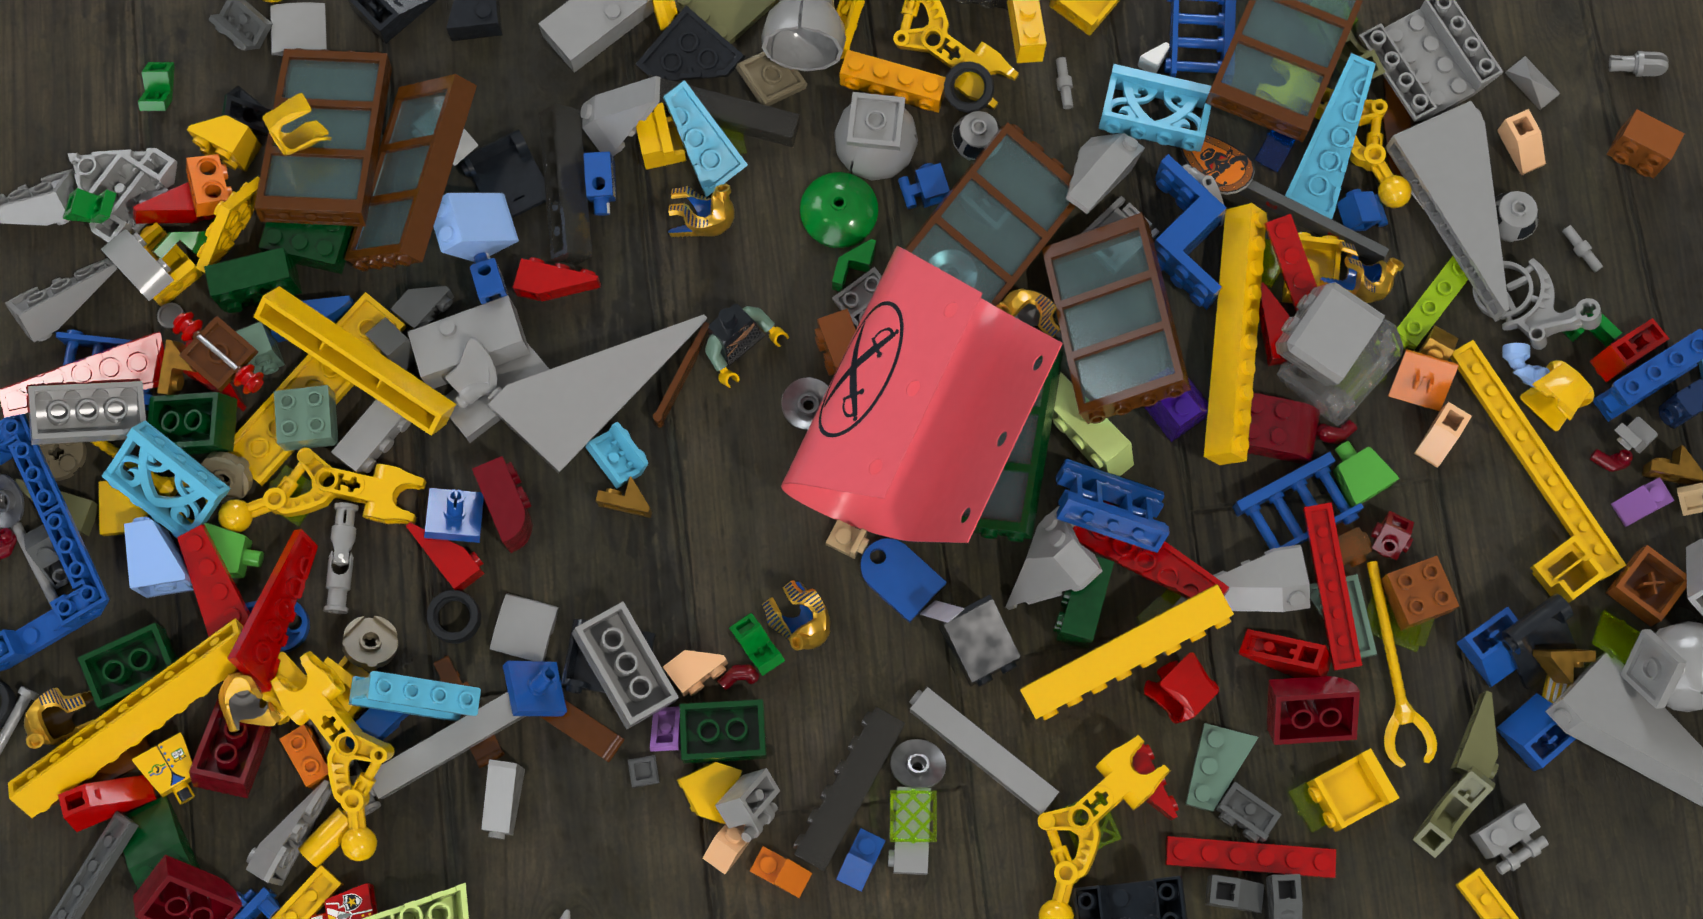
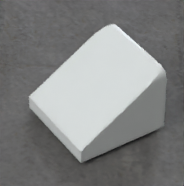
(1154, 58)

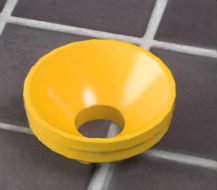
(665, 12)

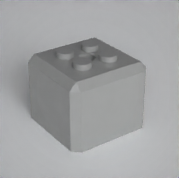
(1328, 333)

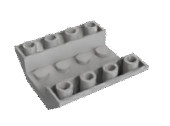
(1432, 58)

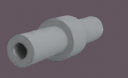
(1064, 83)
(1582, 248)

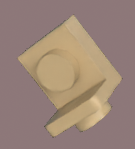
(1691, 498)
(847, 539)

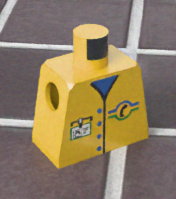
(168, 768)

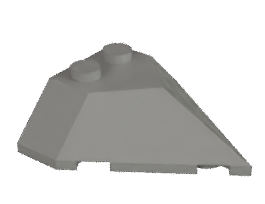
(129, 174)
(1053, 564)

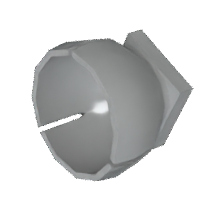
(804, 34)
(875, 136)
(1668, 666)

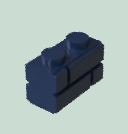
(1683, 405)

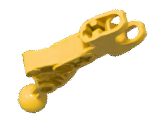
(968, 83)
(1393, 189)
(376, 492)
(320, 703)
(1120, 783)

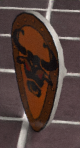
(1223, 162)

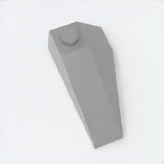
(39, 204)

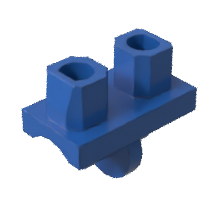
(262, 902)

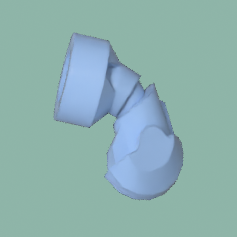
(1516, 355)

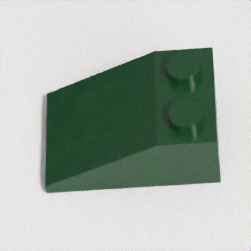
(156, 835)

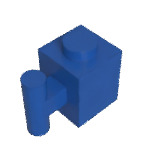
(929, 184)
(1362, 210)

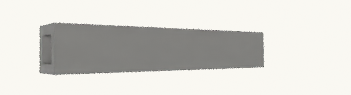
(443, 746)
(982, 750)

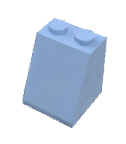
(474, 224)
(154, 560)

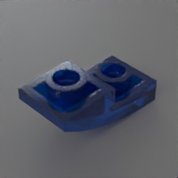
(1274, 150)

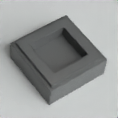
(643, 771)

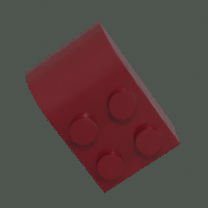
(1282, 429)
(505, 501)
(1312, 710)
(228, 759)
(184, 892)

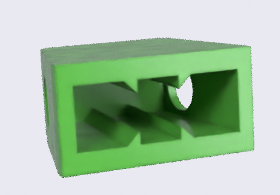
(1362, 474)
(235, 550)

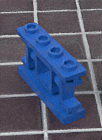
(1651, 376)
(1129, 523)

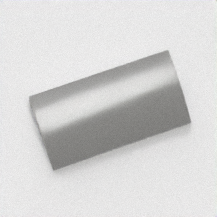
(84, 412)
(477, 416)

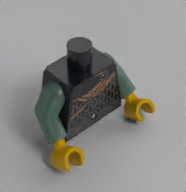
(735, 334)

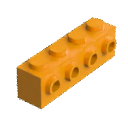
(892, 79)

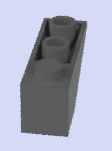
(1284, 896)

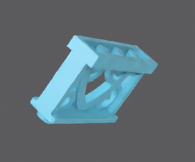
(1153, 85)
(141, 488)
(414, 696)

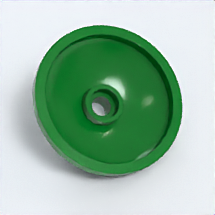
(839, 225)

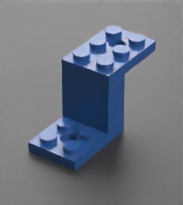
(1200, 218)

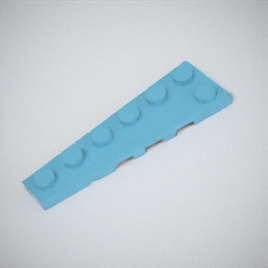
(1327, 155)

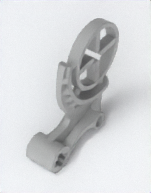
(1542, 318)

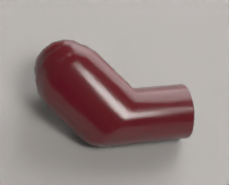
(1336, 435)
(1613, 462)
(7, 542)
(739, 672)

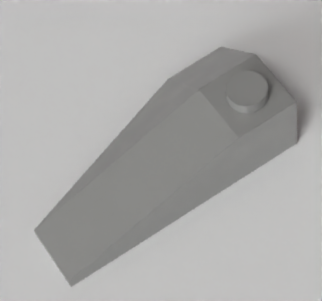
(615, 113)
(1100, 167)
(47, 310)
(1269, 583)
(279, 850)

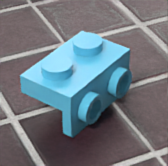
(617, 455)

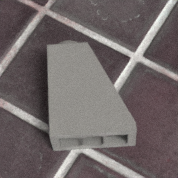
(502, 798)

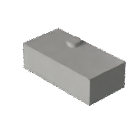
(588, 27)
(442, 343)
(624, 665)

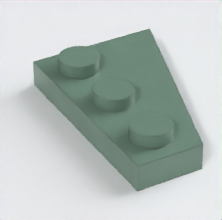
(1361, 621)
(1216, 764)

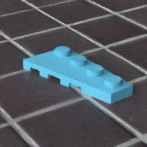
(706, 145)

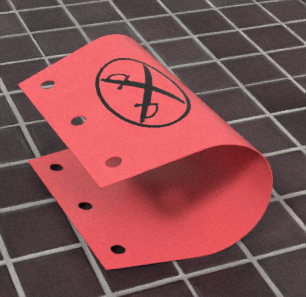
(920, 408)

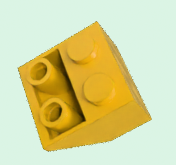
(228, 138)

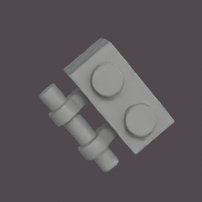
(750, 803)
(1506, 831)

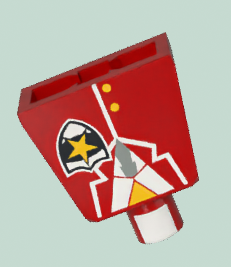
(351, 904)

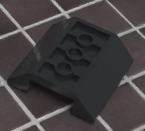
(1136, 900)

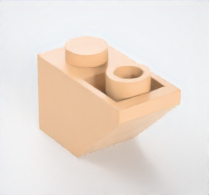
(1523, 141)
(1442, 434)
(693, 668)
(726, 848)

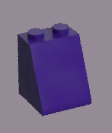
(1180, 413)

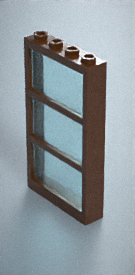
(1282, 62)
(412, 172)
(336, 176)
(997, 215)
(1115, 319)

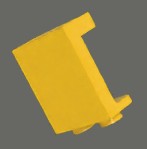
(1084, 13)
(1322, 256)
(182, 268)
(1352, 790)

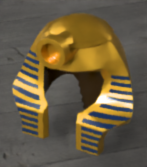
(51, 717)

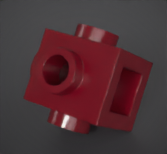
(1392, 535)

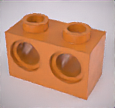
(205, 185)
(306, 756)

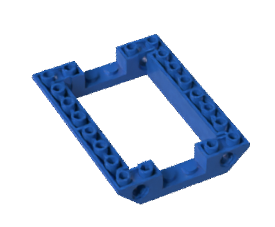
(68, 610)

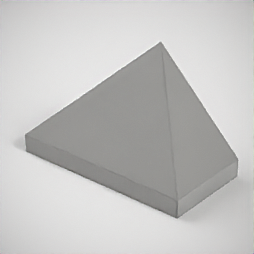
(1532, 83)

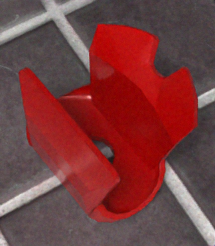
(1182, 688)

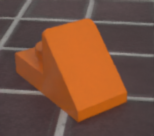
(781, 872)

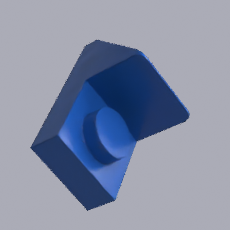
(860, 860)

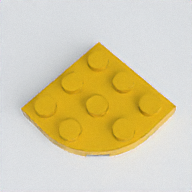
(230, 220)

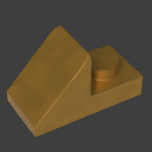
(171, 375)
(1681, 470)
(631, 503)
(1561, 662)

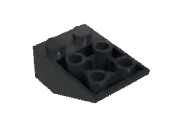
(389, 16)

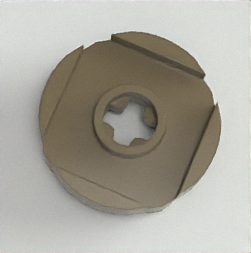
(69, 462)
(235, 468)
(370, 657)

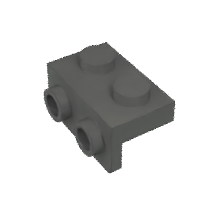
(242, 24)
(1248, 813)

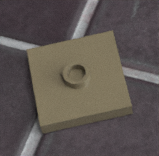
(770, 80)

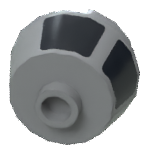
(974, 133)
(1516, 215)

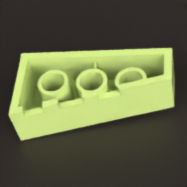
(1100, 442)
(440, 905)

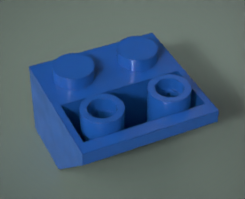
(1486, 650)
(1534, 733)

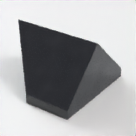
(245, 109)

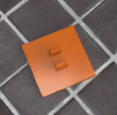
(1423, 380)

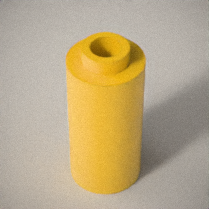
(325, 838)

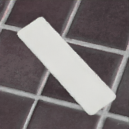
(941, 611)

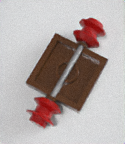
(218, 353)

